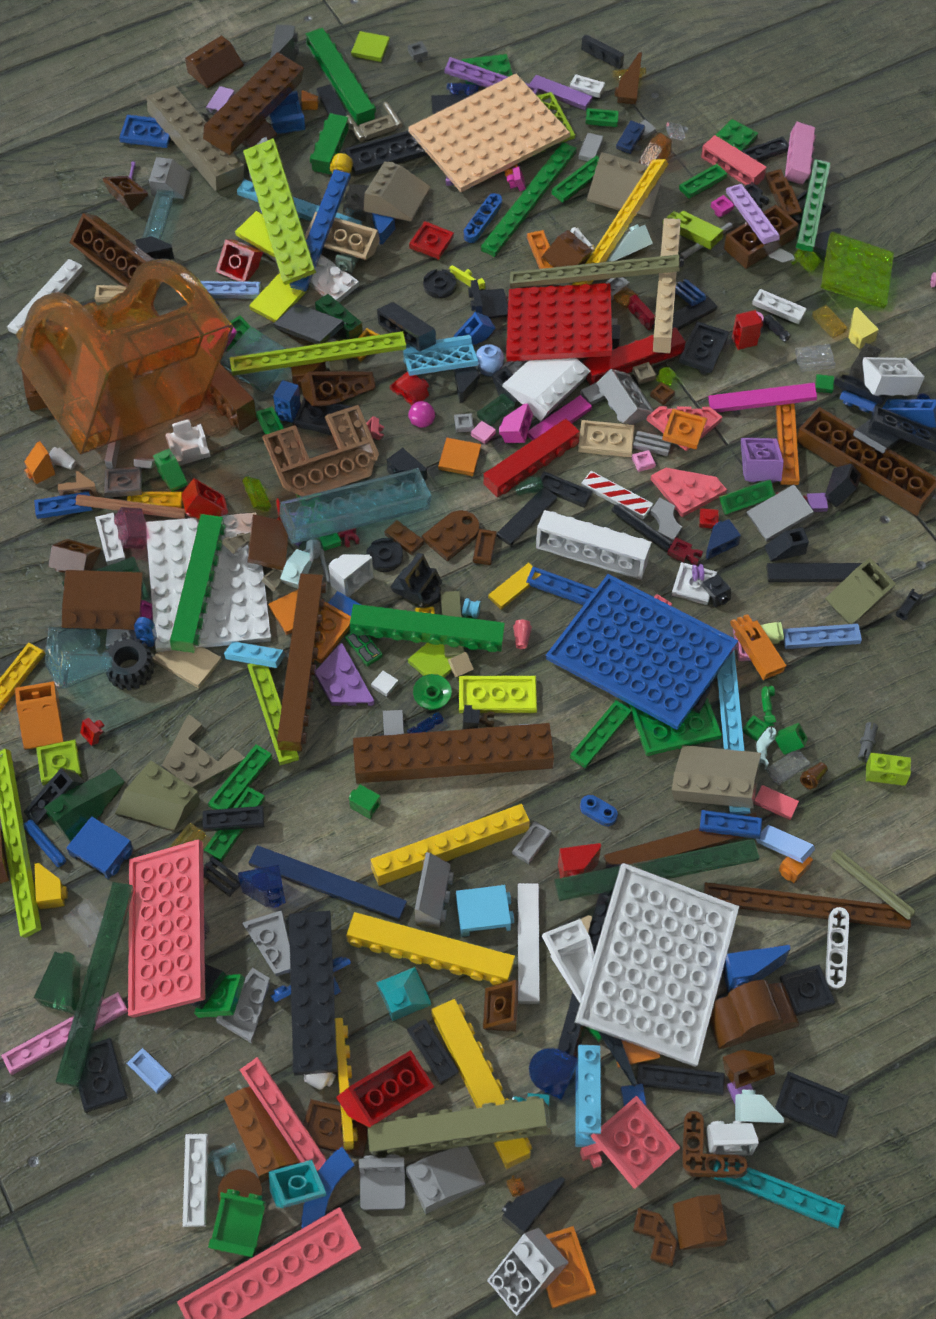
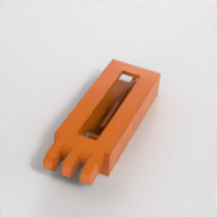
(760, 650)

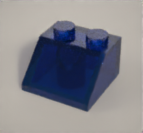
(263, 885)

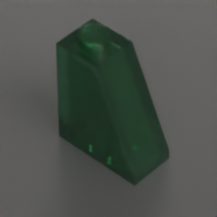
(60, 983)

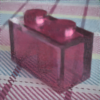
(131, 527)

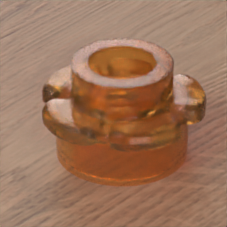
(515, 1186)

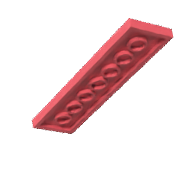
(274, 1271)

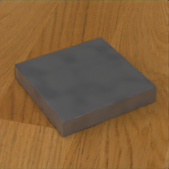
(123, 482)

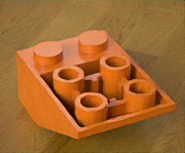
(39, 715)

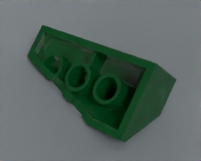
(89, 799)

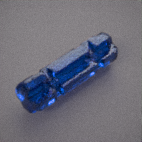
(427, 724)

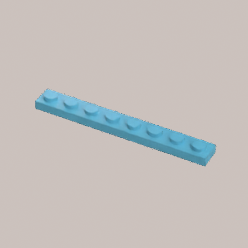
(305, 209)

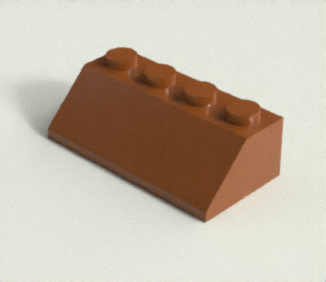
(259, 1133)

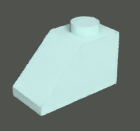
(297, 564)
(755, 1108)

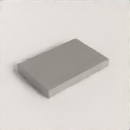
(780, 513)

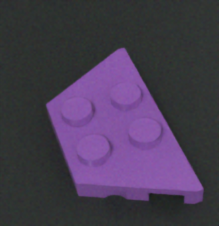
(341, 680)

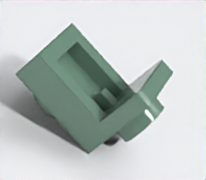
(346, 262)

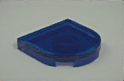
(552, 1071)

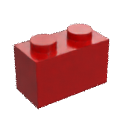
(747, 329)

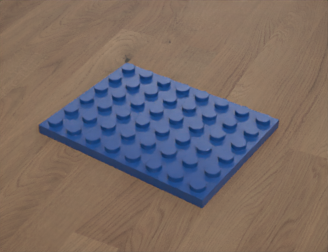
(642, 651)

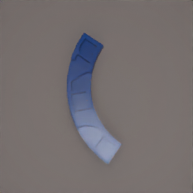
(330, 1174)

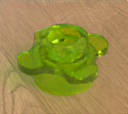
(666, 376)

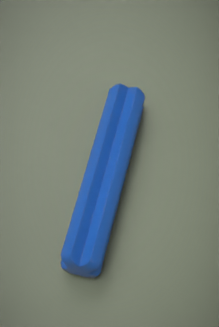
(44, 843)

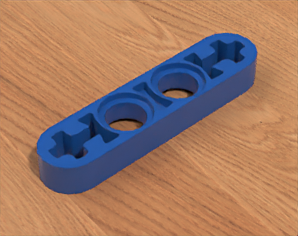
(484, 218)

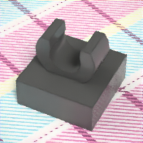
(417, 51)

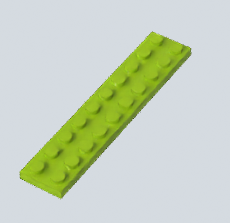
(279, 212)

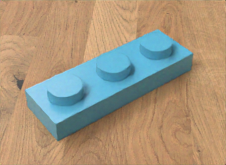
(254, 654)

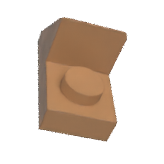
(81, 485)

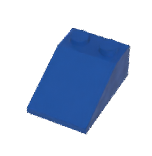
(752, 965)

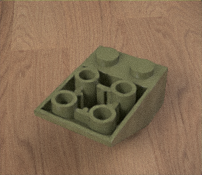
(860, 591)

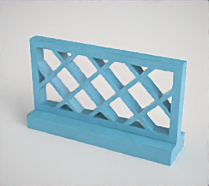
(444, 349)

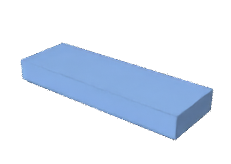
(785, 844)

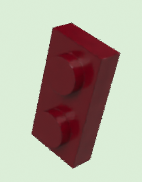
(641, 311)

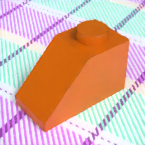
(39, 464)

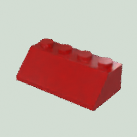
(385, 1090)

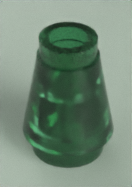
(530, 485)

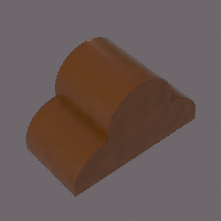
(751, 1013)

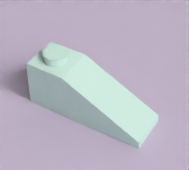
(630, 242)

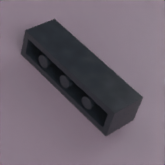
(415, 331)

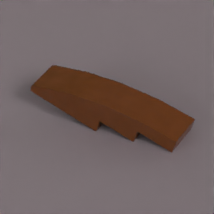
(782, 192)

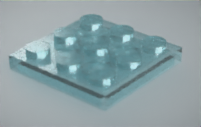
(252, 343)

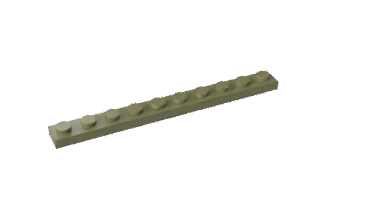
(595, 271)

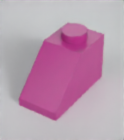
(516, 425)

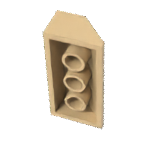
(350, 238)

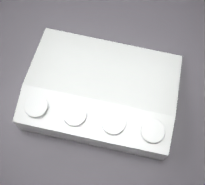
(546, 383)

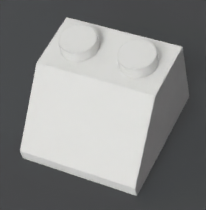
(350, 573)
(731, 1138)

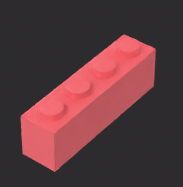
(733, 161)

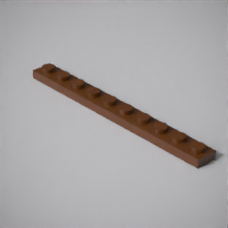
(807, 905)

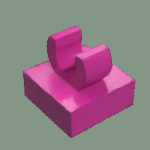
(517, 179)
(722, 206)

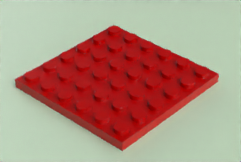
(559, 322)

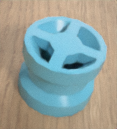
(471, 608)

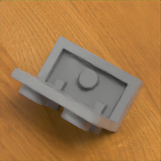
(382, 1183)

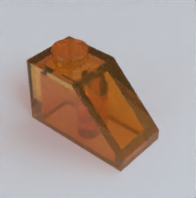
(657, 148)

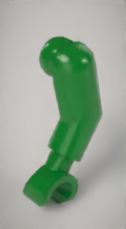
(766, 692)

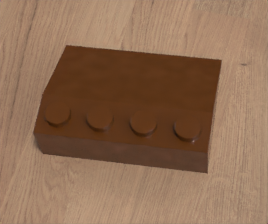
(101, 599)

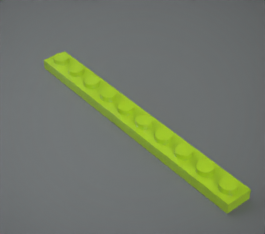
(317, 353)
(17, 849)

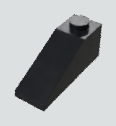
(60, 783)
(528, 1207)

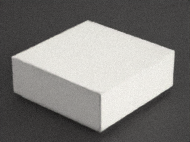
(384, 683)

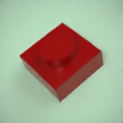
(708, 518)

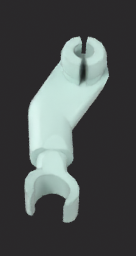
(764, 742)

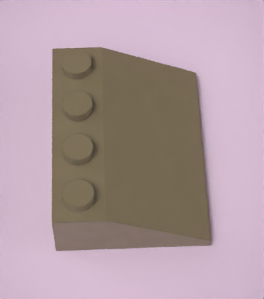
(616, 180)
(395, 193)
(716, 776)

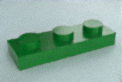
(703, 181)
(747, 496)

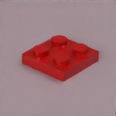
(431, 240)

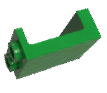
(238, 1223)

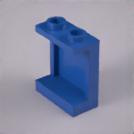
(288, 115)
(100, 847)

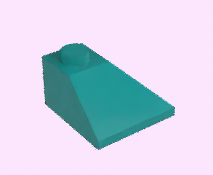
(403, 993)
(295, 1184)

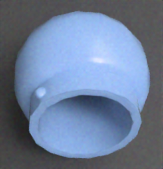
(489, 359)

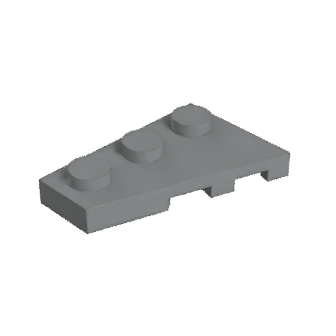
(272, 940)
(249, 1006)

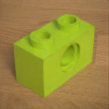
(888, 769)

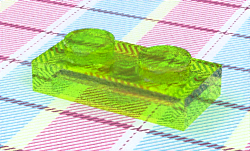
(256, 493)

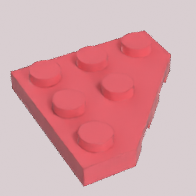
(661, 415)
(687, 489)

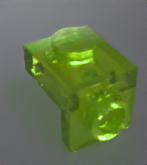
(807, 259)

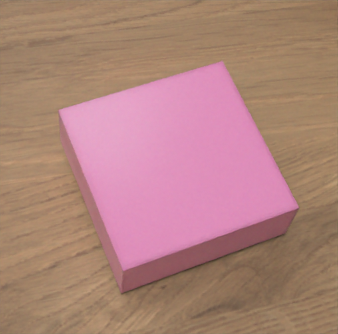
(483, 432)
(643, 461)

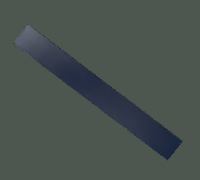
(330, 883)

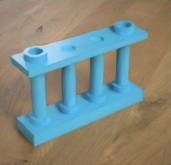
(587, 1095)

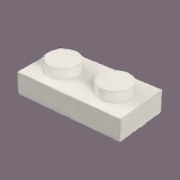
(587, 86)

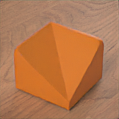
(309, 101)

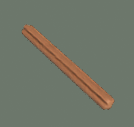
(114, 504)

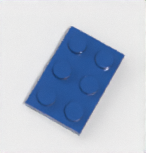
(143, 131)

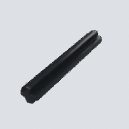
(641, 527)

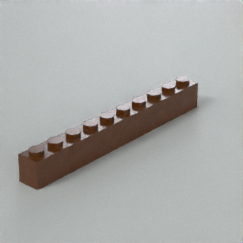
(301, 663)

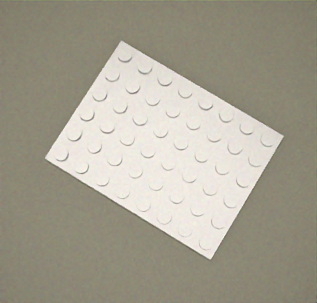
(238, 595)
(657, 965)

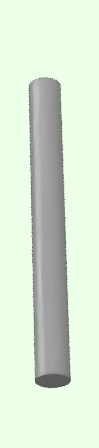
(696, 247)

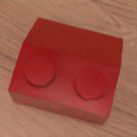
(238, 260)
(203, 499)
(578, 859)

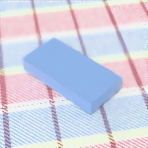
(150, 1070)

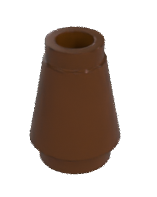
(813, 776)

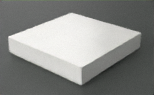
(687, 588)

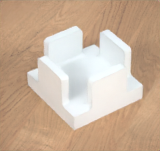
(187, 442)

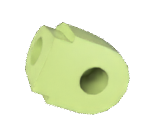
(774, 632)

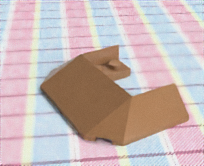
(330, 470)

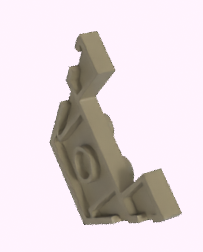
(271, 579)
(191, 762)

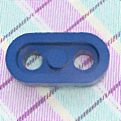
(145, 631)
(597, 811)

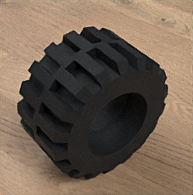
(134, 675)

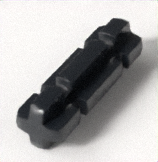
(777, 328)

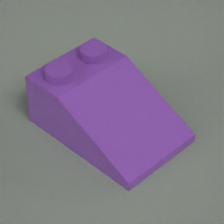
(761, 459)

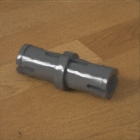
(867, 741)

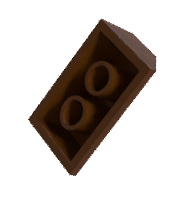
(213, 62)

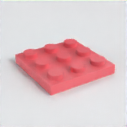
(635, 1142)

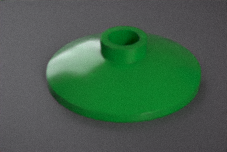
(432, 684)

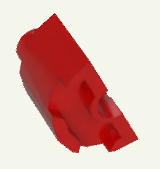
(411, 388)

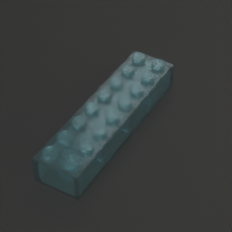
(354, 505)

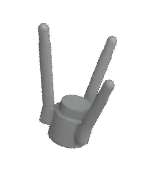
(314, 548)

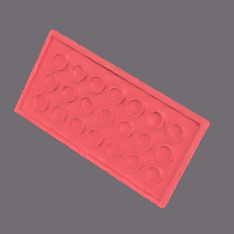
(166, 929)

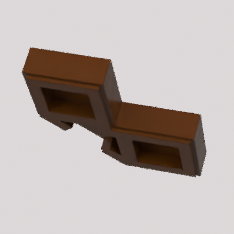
(653, 1225)

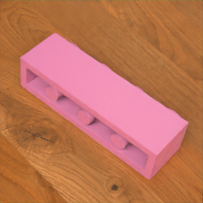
(800, 153)

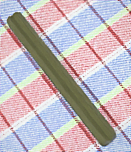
(873, 884)

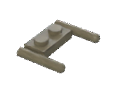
(378, 126)

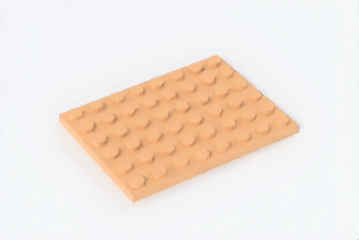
(488, 132)

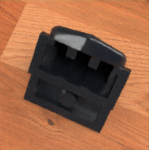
(418, 582)

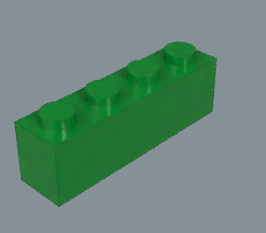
(329, 142)

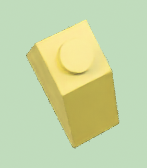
(861, 329)

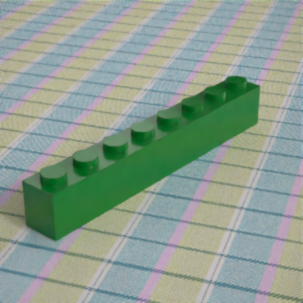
(340, 76)
(197, 584)
(427, 628)

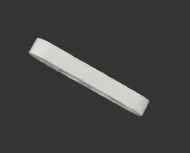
(840, 948)

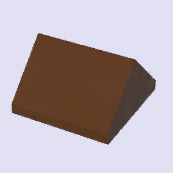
(125, 190)
(501, 1007)

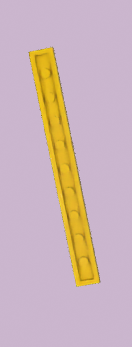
(626, 214)

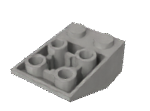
(527, 1270)

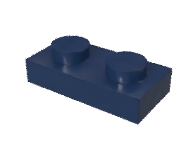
(630, 137)

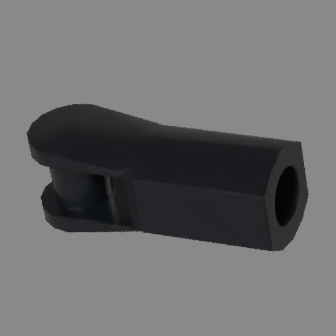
(908, 605)

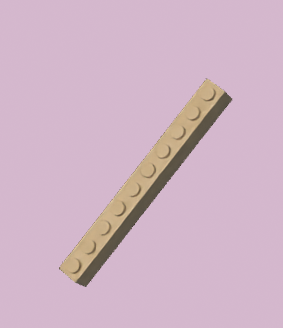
(666, 289)

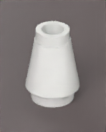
(61, 458)

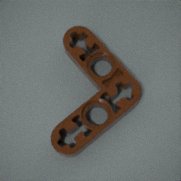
(698, 1153)

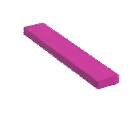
(763, 397)

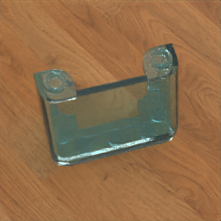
(73, 656)

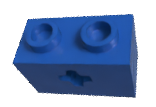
(287, 401)

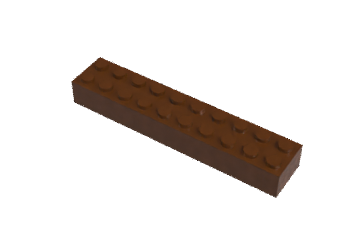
(453, 753)

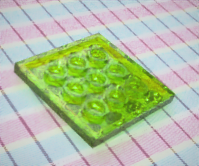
(857, 270)

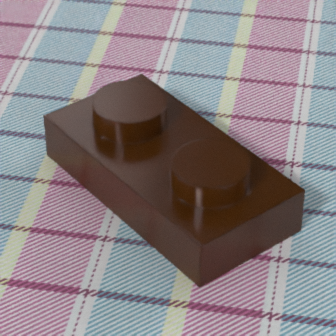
(404, 536)

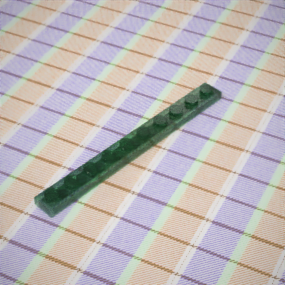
(664, 867)
(94, 985)

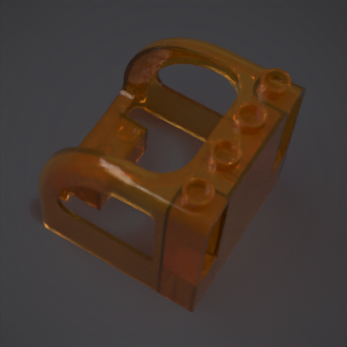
(120, 362)

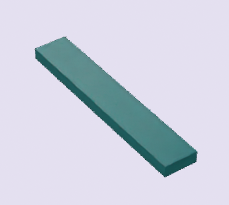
(785, 1195)

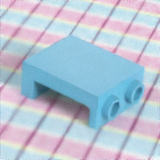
(484, 909)

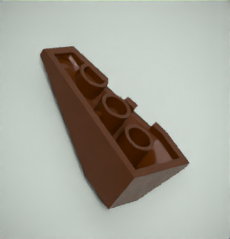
(334, 387)

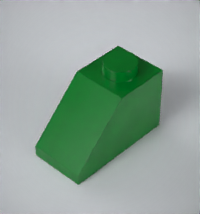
(170, 470)

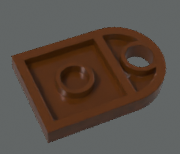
(451, 534)

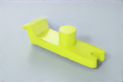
(465, 277)

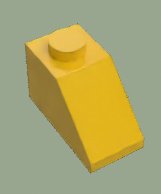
(49, 889)

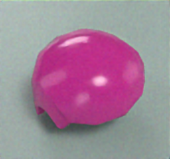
(421, 414)

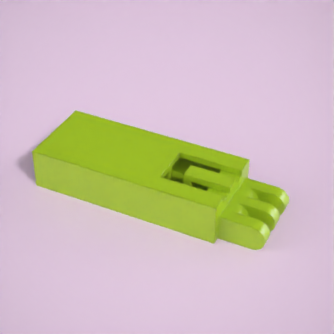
(697, 229)

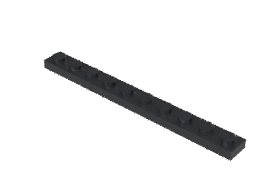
(573, 1032)

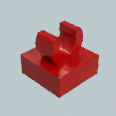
(91, 731)

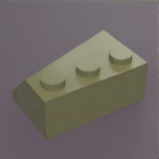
(158, 798)

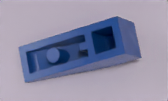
(918, 410)

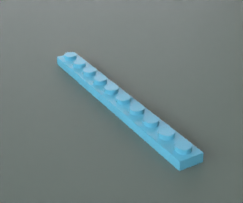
(731, 714)

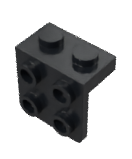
(488, 302)

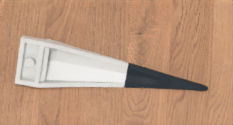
(573, 956)

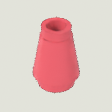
(522, 633)

